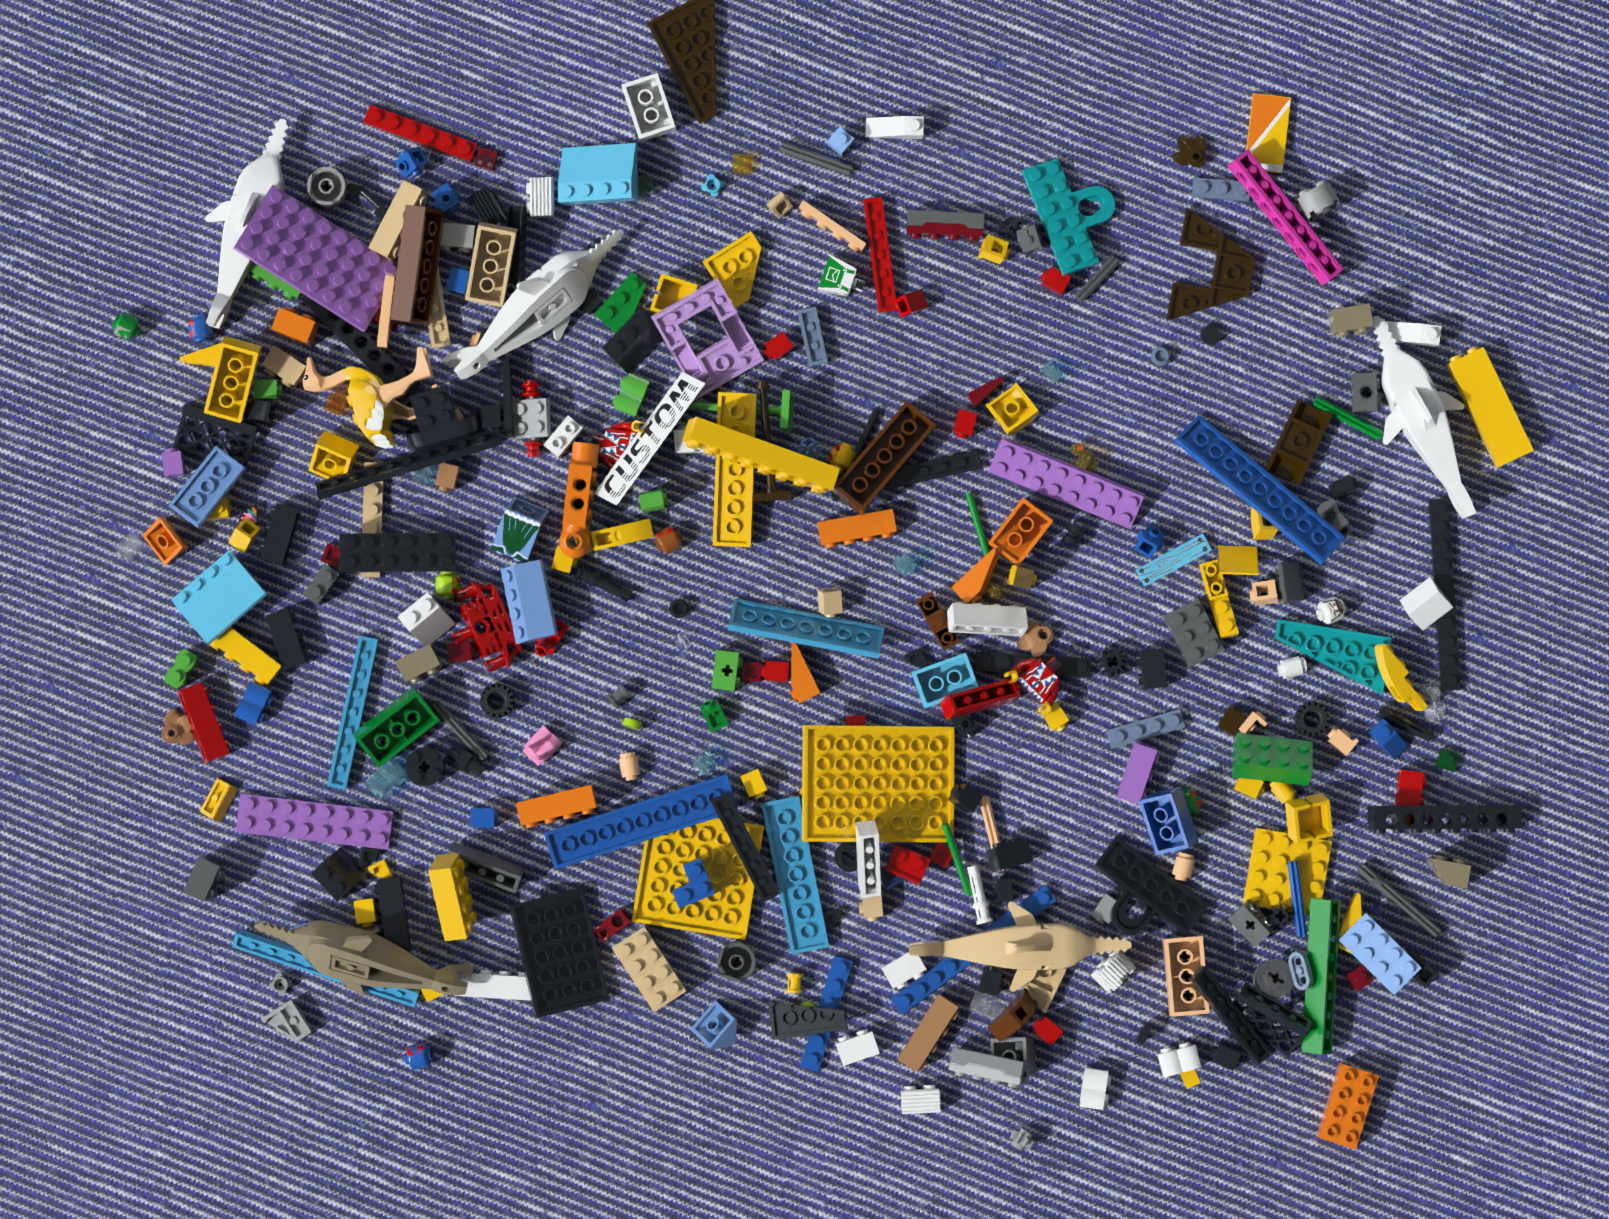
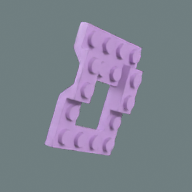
(723, 359)

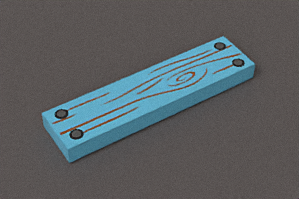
(1173, 560)

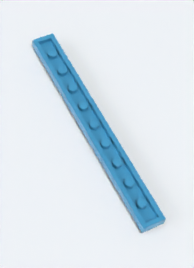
(292, 957)

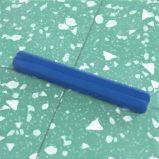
(1297, 899)

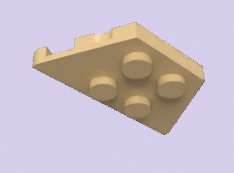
(1044, 986)

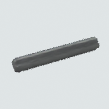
(816, 158)
(459, 730)

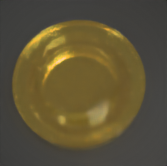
(995, 591)

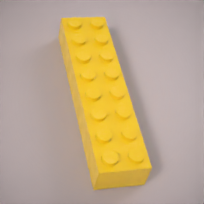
(760, 455)

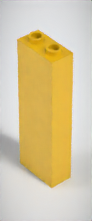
(1489, 406)

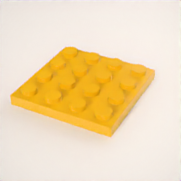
(1268, 870)

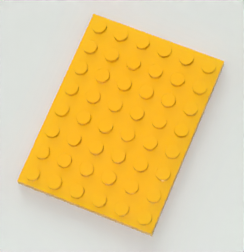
(879, 775)

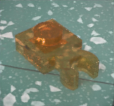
(337, 402)

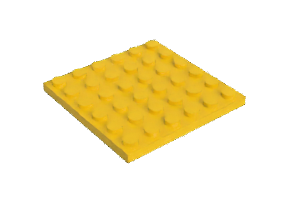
(663, 871)

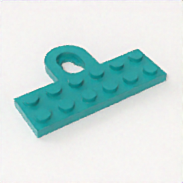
(1061, 215)

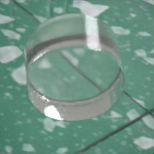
(682, 641)

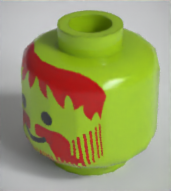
(446, 584)

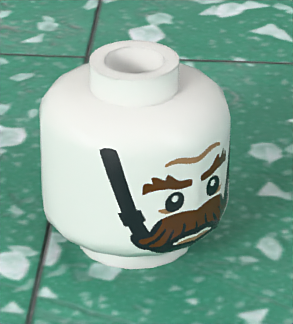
(1331, 610)

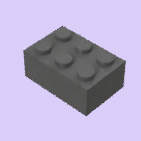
(1193, 633)

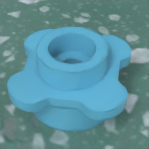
(712, 190)

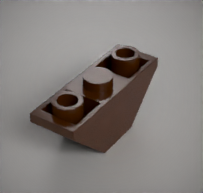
(937, 621)
(1013, 1016)

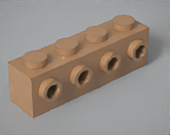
(928, 1032)

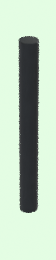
(865, 434)

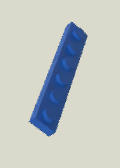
(830, 999)

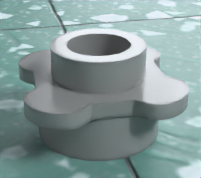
(280, 979)

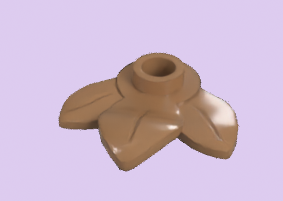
(1032, 641)
(180, 726)

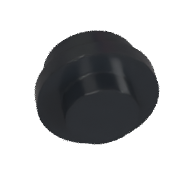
(678, 608)

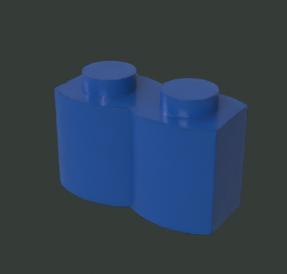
(253, 703)

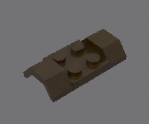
(1298, 442)

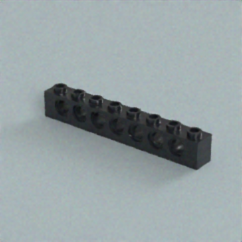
(364, 354)
(1510, 813)

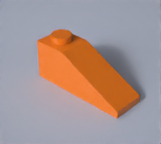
(976, 580)
(801, 678)

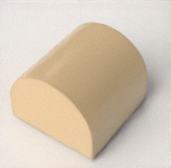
(779, 205)

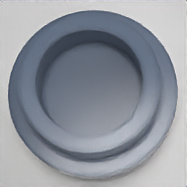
(1160, 356)

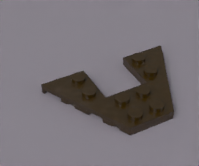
(1231, 270)

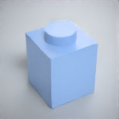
(840, 141)

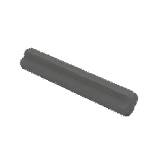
(1096, 279)

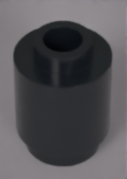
(1343, 487)

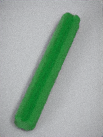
(1348, 418)

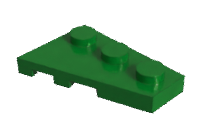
(622, 303)

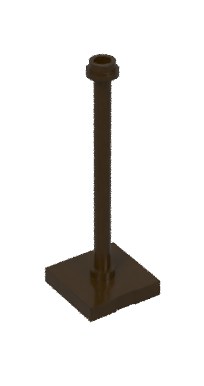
(771, 492)

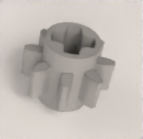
(1022, 1139)

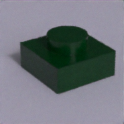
(1447, 760)

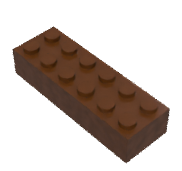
(417, 265)
(884, 458)

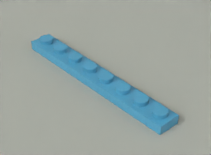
(352, 712)

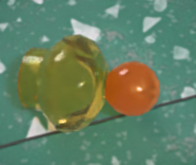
(1086, 458)

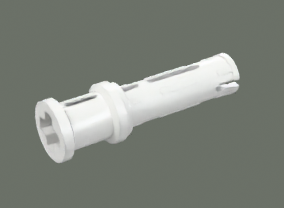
(980, 904)

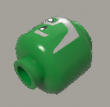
(126, 326)

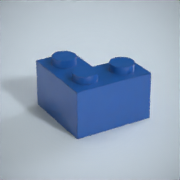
(699, 885)

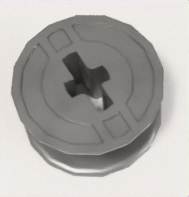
(1263, 978)

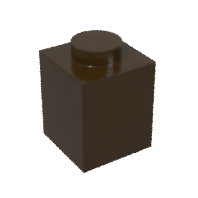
(1231, 720)

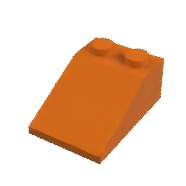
(1021, 531)

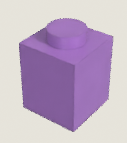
(173, 462)

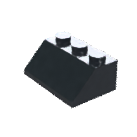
(633, 340)

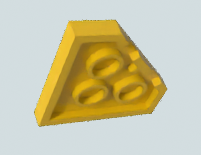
(736, 268)

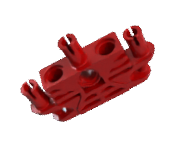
(492, 609)

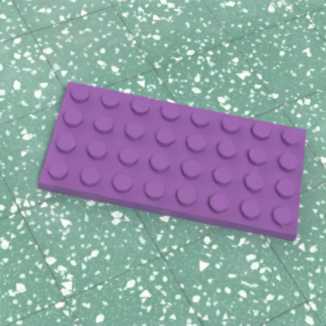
(315, 257)

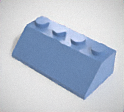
(529, 601)

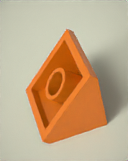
(165, 540)

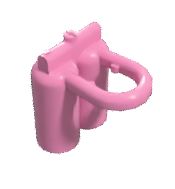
(541, 745)

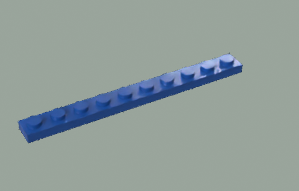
(951, 966)

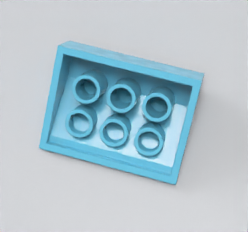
(598, 174)
(219, 597)

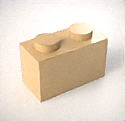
(284, 366)

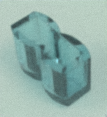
(385, 778)

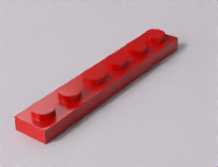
(420, 133)
(880, 254)

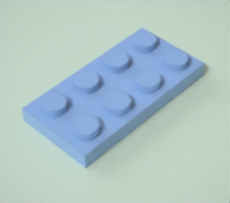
(1380, 953)

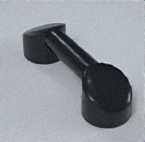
(356, 190)

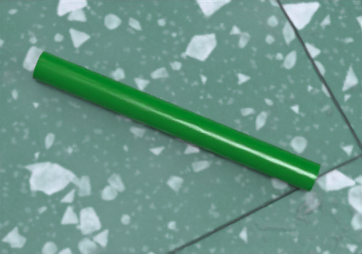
(977, 523)
(957, 859)

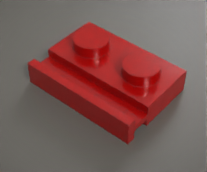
(907, 864)

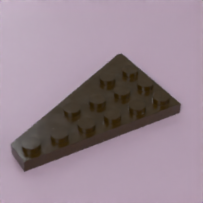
(688, 47)

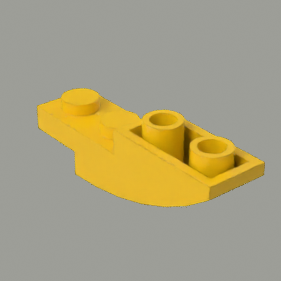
(619, 535)
(1218, 599)
(1393, 674)

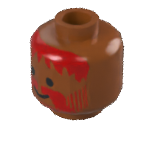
(668, 540)

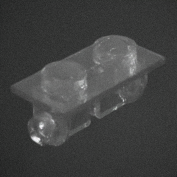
(1435, 708)

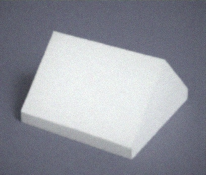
(1426, 604)

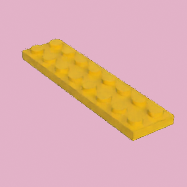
(732, 482)

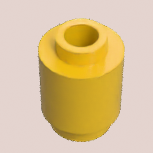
(1283, 791)

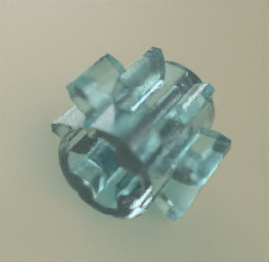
(904, 564)

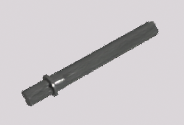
(1398, 899)

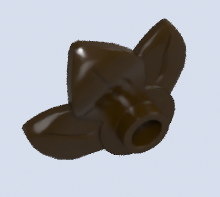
(1188, 149)

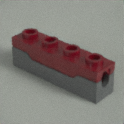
(945, 224)

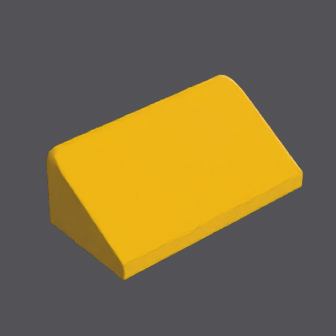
(219, 800)

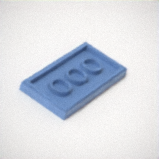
(207, 487)

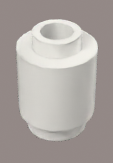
(1292, 667)

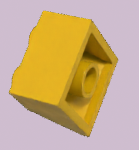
(333, 455)

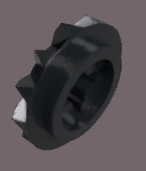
(840, 859)

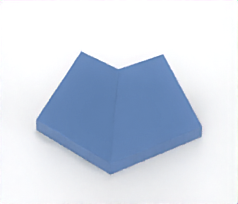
(716, 1027)

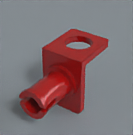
(549, 644)

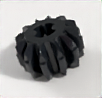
(1110, 655)

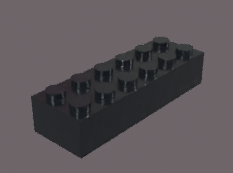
(397, 552)

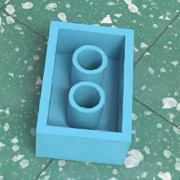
(944, 679)

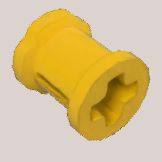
(794, 983)

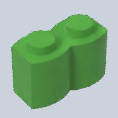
(631, 395)
(653, 500)
(184, 664)

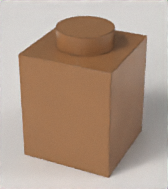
(447, 477)

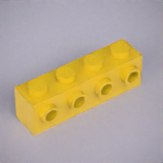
(248, 655)

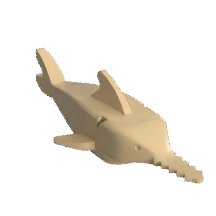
(1023, 946)

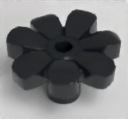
(1010, 225)

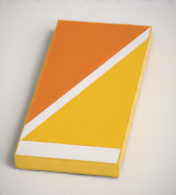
(1268, 130)

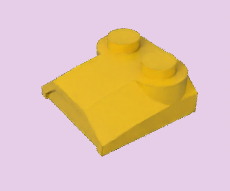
(1013, 410)

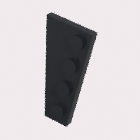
(800, 1020)

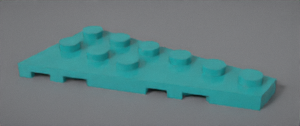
(1339, 649)

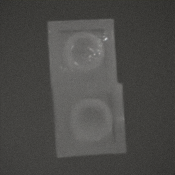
(986, 1006)

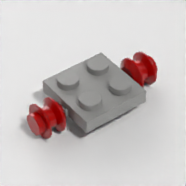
(531, 418)

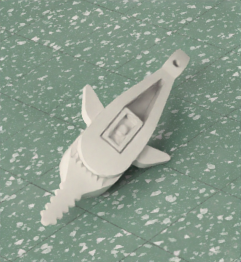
(246, 198)
(536, 306)
(1420, 415)

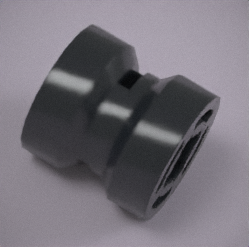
(1073, 535)

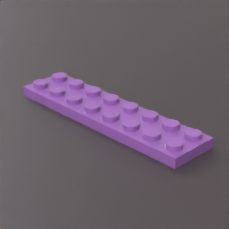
(1066, 482)
(314, 821)

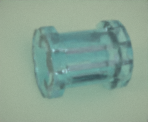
(1052, 371)

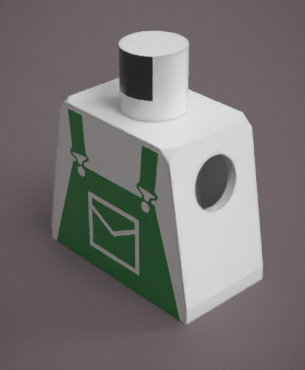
(839, 278)

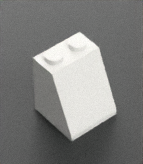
(426, 620)

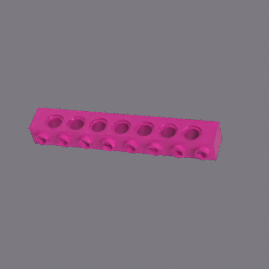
(1285, 217)

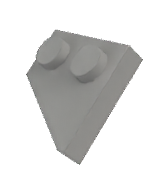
(289, 1021)

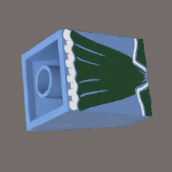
(519, 529)

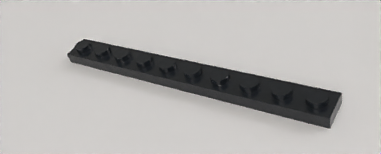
(408, 463)
(1443, 577)

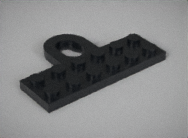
(1150, 887)

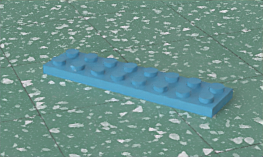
(806, 628)
(795, 875)

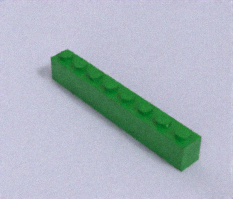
(1322, 956)

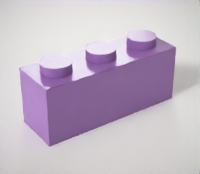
(1137, 772)

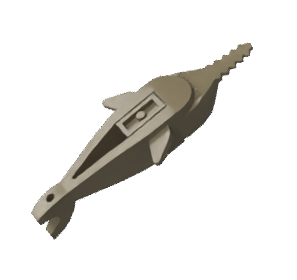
(367, 959)

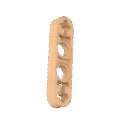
(385, 321)

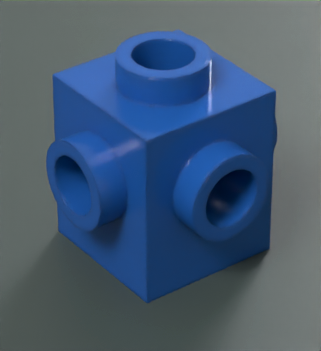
(411, 162)
(442, 194)
(1149, 541)

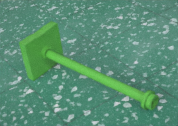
(785, 410)

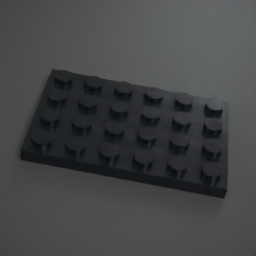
(559, 952)

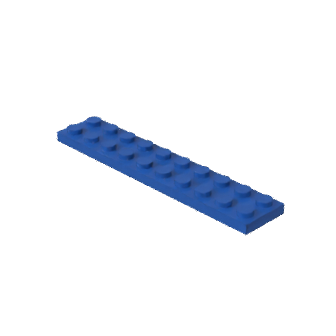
(1260, 489)
(636, 822)

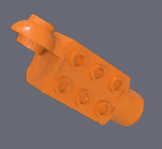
(575, 521)

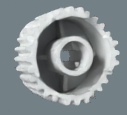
(1113, 971)

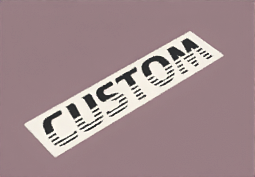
(646, 443)

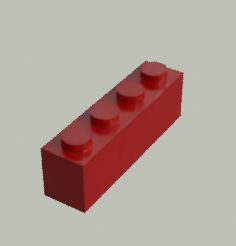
(979, 698)
(203, 722)

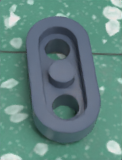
(1300, 971)

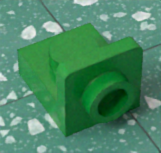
(713, 715)

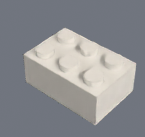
(648, 107)

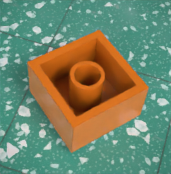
(295, 327)

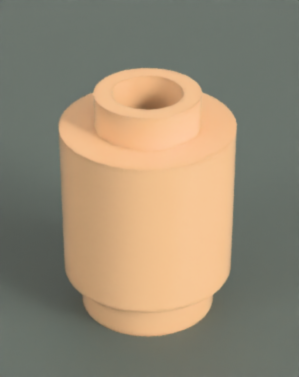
(629, 766)
(1183, 866)

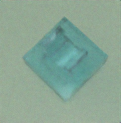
(422, 476)
(704, 763)

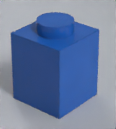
(458, 280)
(484, 817)

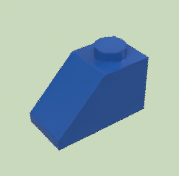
(1387, 738)

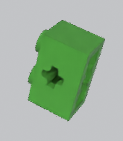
(721, 681)

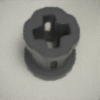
(618, 696)

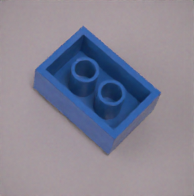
(1168, 821)

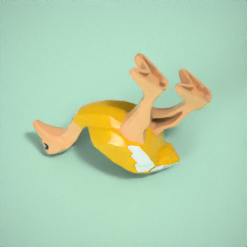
(371, 399)

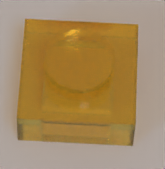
(742, 164)

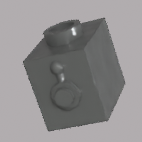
(1030, 238)

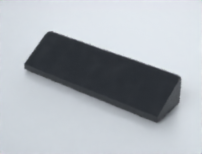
(518, 219)

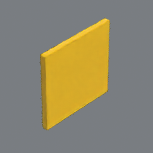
(1238, 560)

